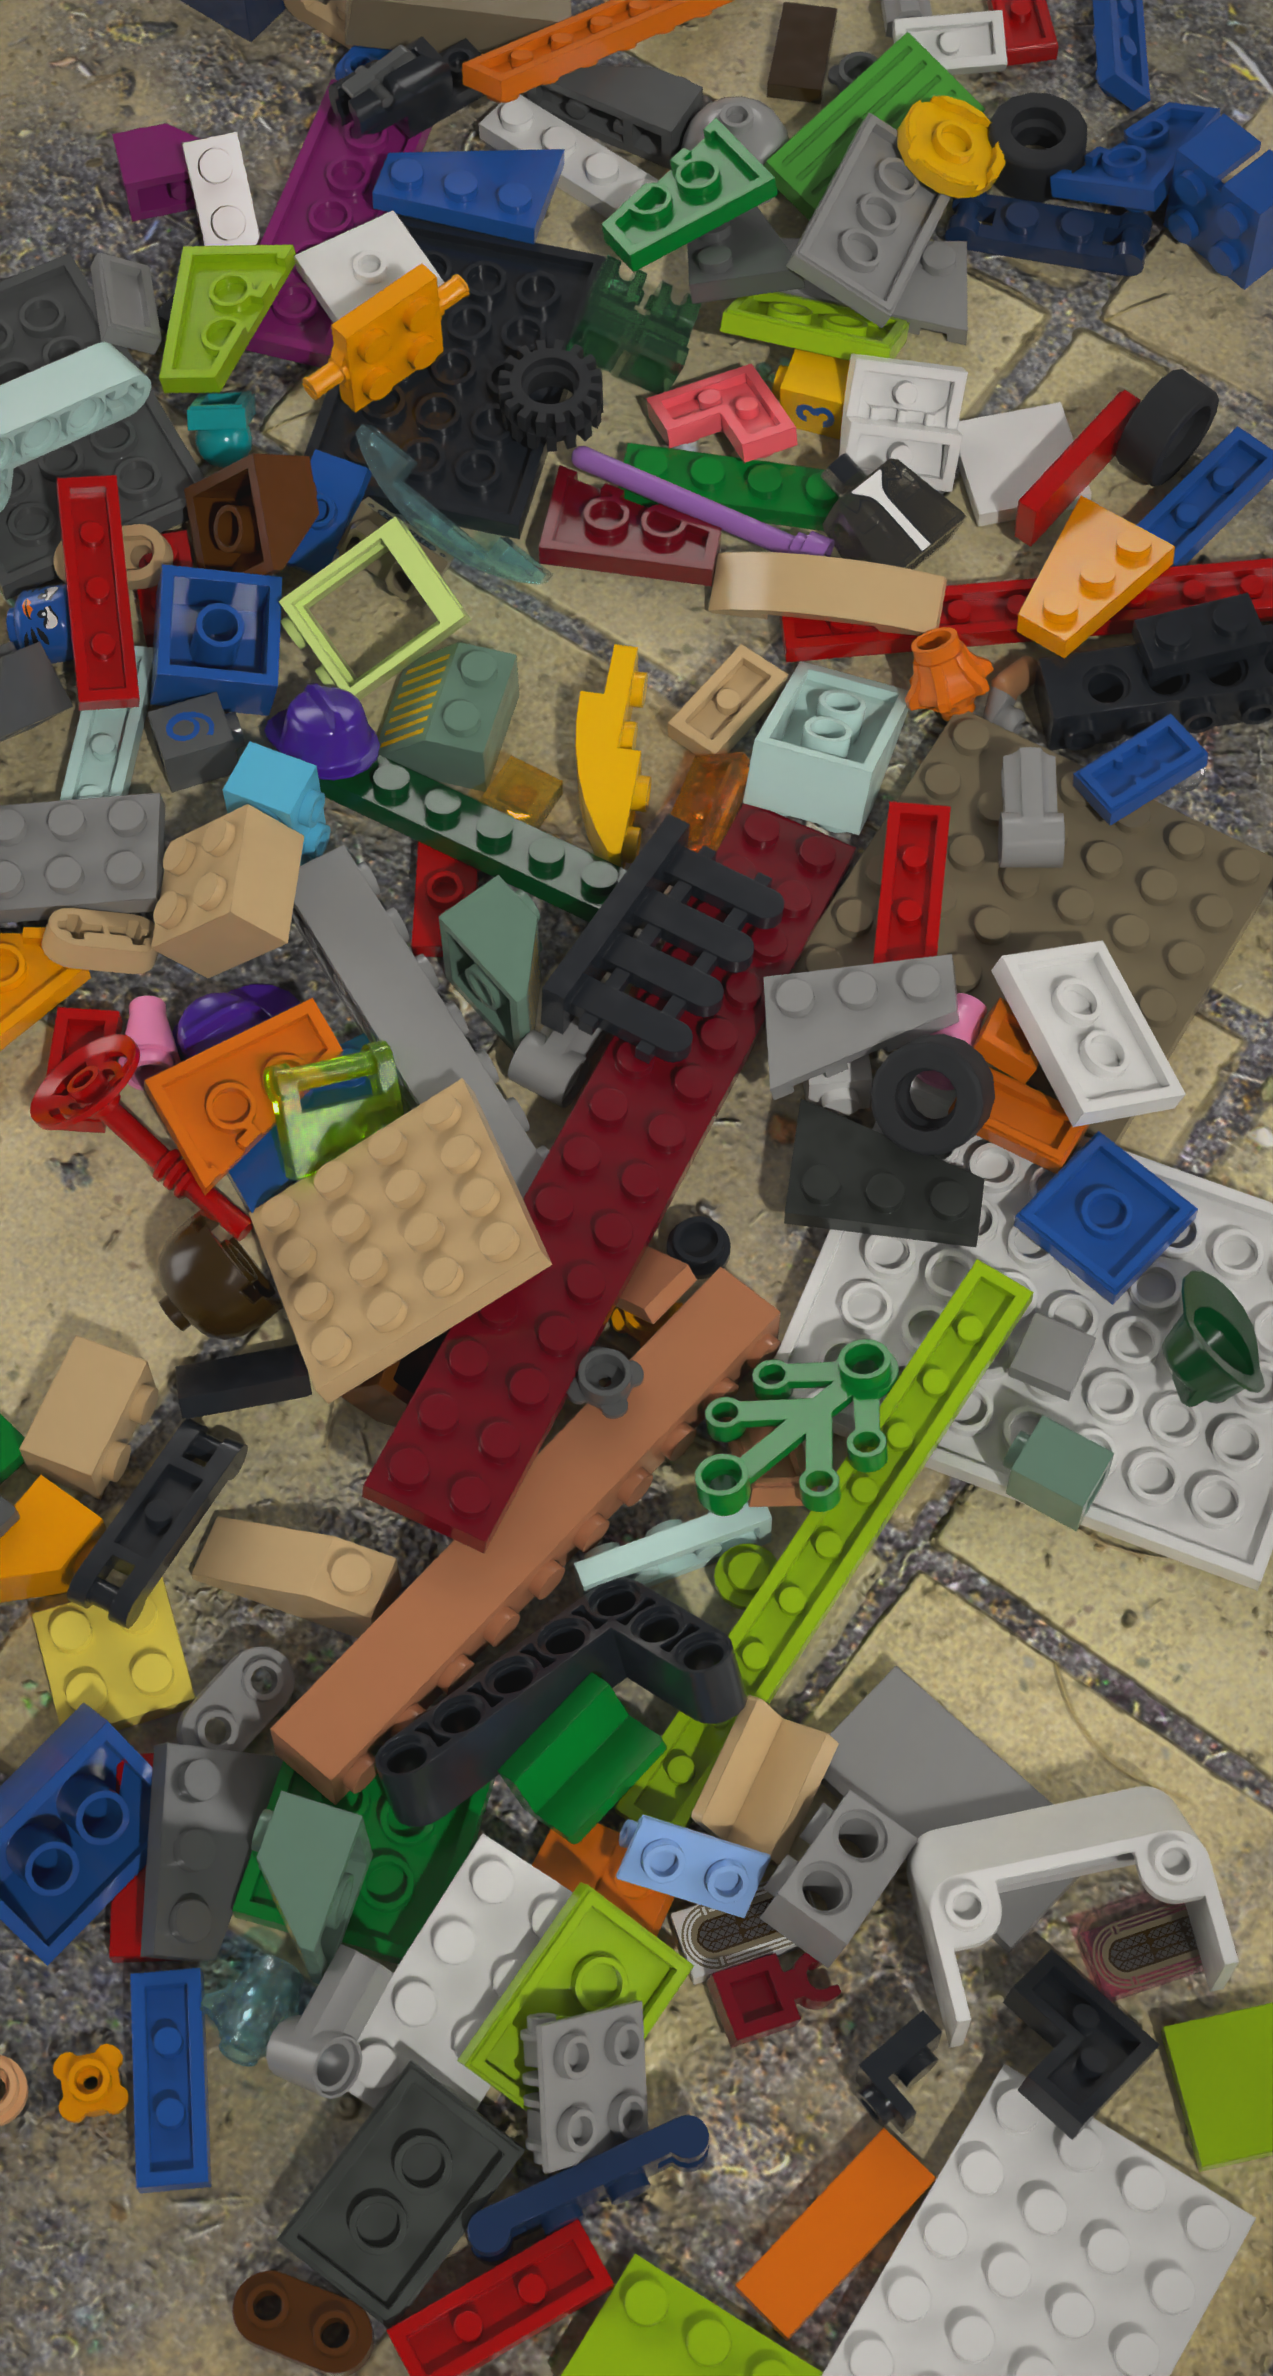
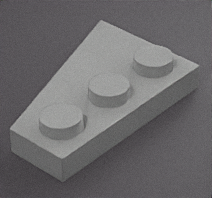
(844, 1013)

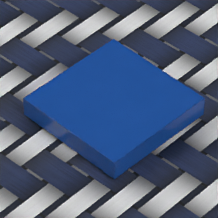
(1105, 1217)

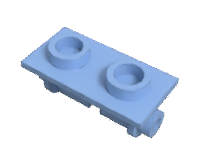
(690, 1865)

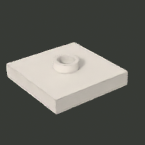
(360, 264)

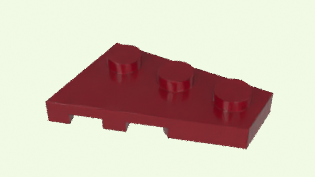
(614, 535)

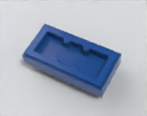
(339, 494)
(1140, 769)

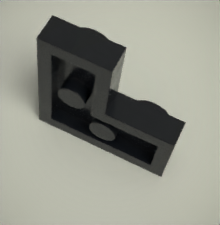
(1091, 2038)

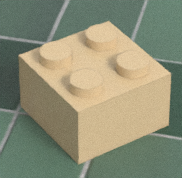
(227, 891)

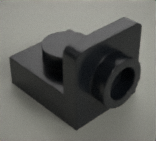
(901, 2058)

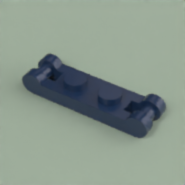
(1051, 233)
(615, 2174)

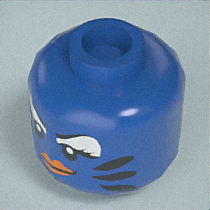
(43, 618)

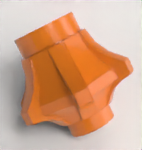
(946, 674)

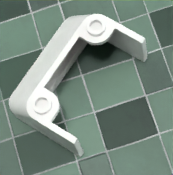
(965, 1866)

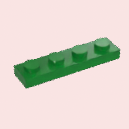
(756, 488)

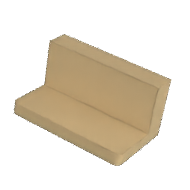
(764, 1780)

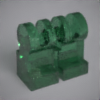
(653, 341)

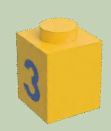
(813, 391)

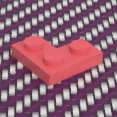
(730, 403)

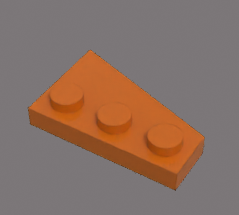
(219, 1099)

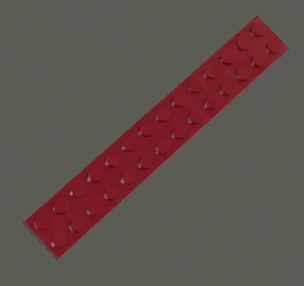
(596, 1210)

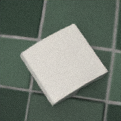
(904, 414)

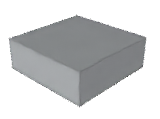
(1052, 1356)

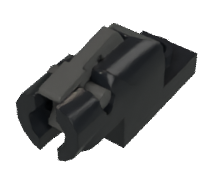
(405, 88)

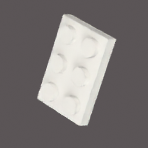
(1088, 1033)

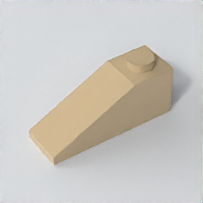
(300, 1573)

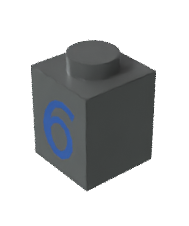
(196, 741)

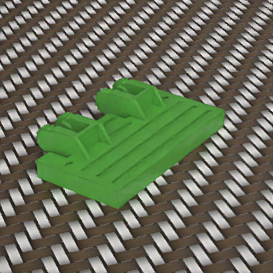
(885, 90)

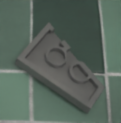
(740, 261)

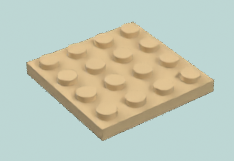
(398, 1240)

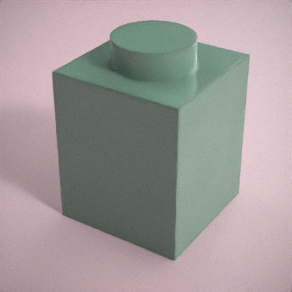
(1057, 1471)

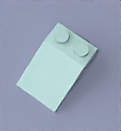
(826, 748)

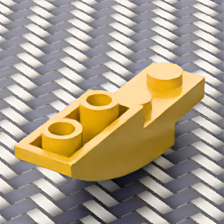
(607, 762)

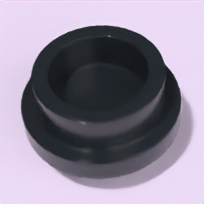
(700, 1244)

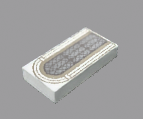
(722, 1940)

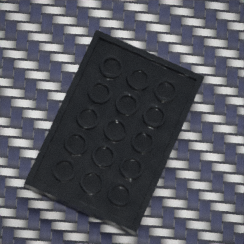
(451, 409)

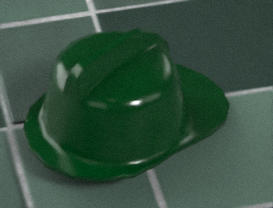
(1212, 1344)

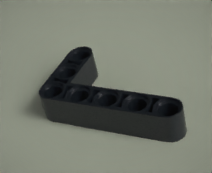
(609, 1631)

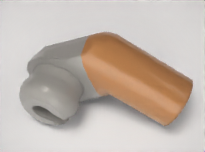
(1004, 692)

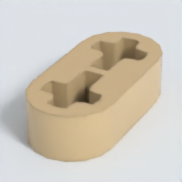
(100, 941)

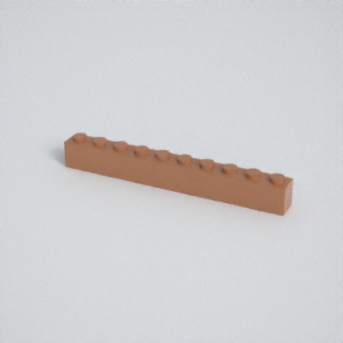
(563, 1506)

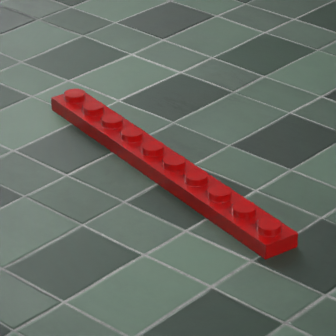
(990, 611)

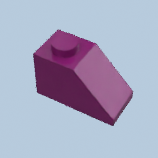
(154, 170)

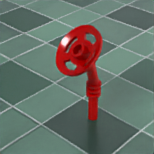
(88, 1088)

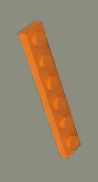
(576, 44)

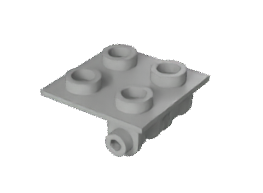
(587, 2083)

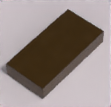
(802, 52)

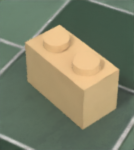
(90, 1418)

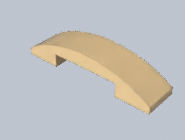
(827, 590)

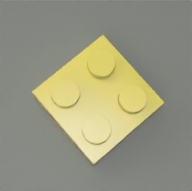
(113, 1669)

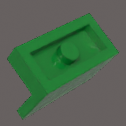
(581, 1760)

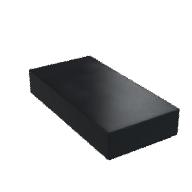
(242, 1381)

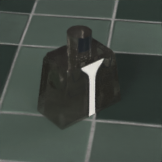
(887, 515)

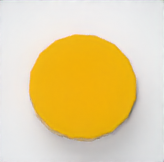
(949, 147)

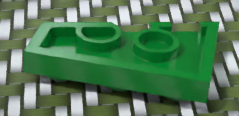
(693, 198)

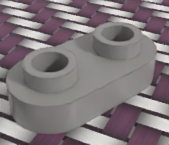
(236, 1702)

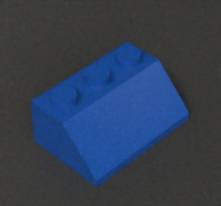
(69, 1833)

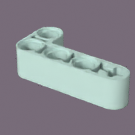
(65, 404)

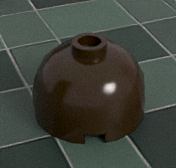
(213, 1282)

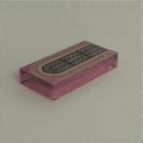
(1142, 1951)

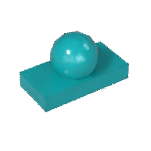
(222, 426)

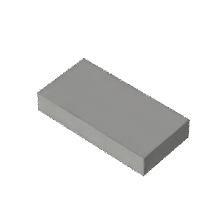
(125, 303)

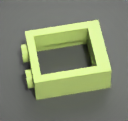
(306, 630)

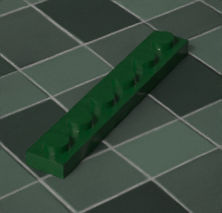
(478, 836)

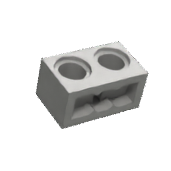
(843, 1881)

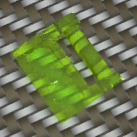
(326, 1131)

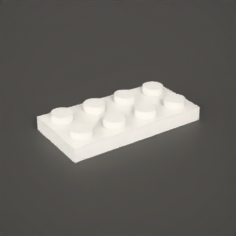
(457, 1972)

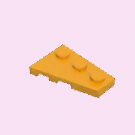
(1090, 577)

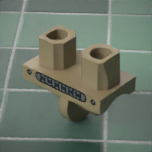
(368, 519)

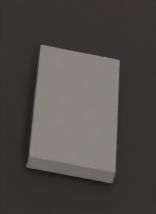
(869, 226)
(934, 1774)

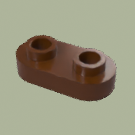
(301, 2323)

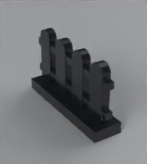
(640, 903)

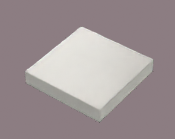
(1007, 455)

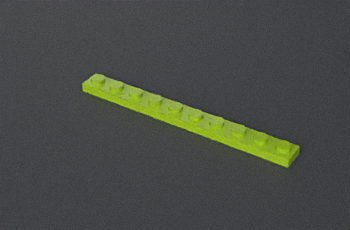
(836, 1541)

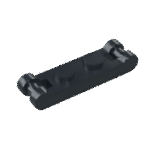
(156, 1522)

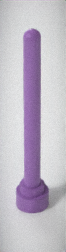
(699, 506)

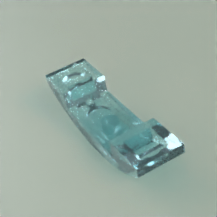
(392, 466)

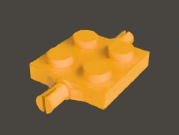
(387, 338)

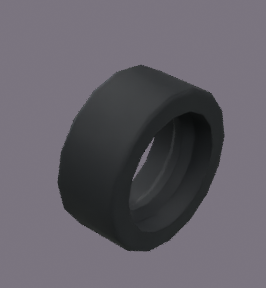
(1167, 427)

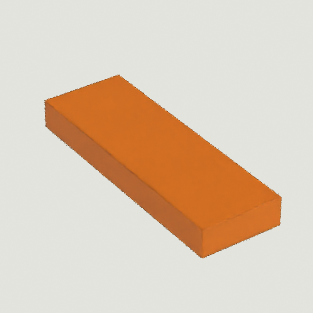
(835, 2234)

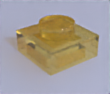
(523, 792)

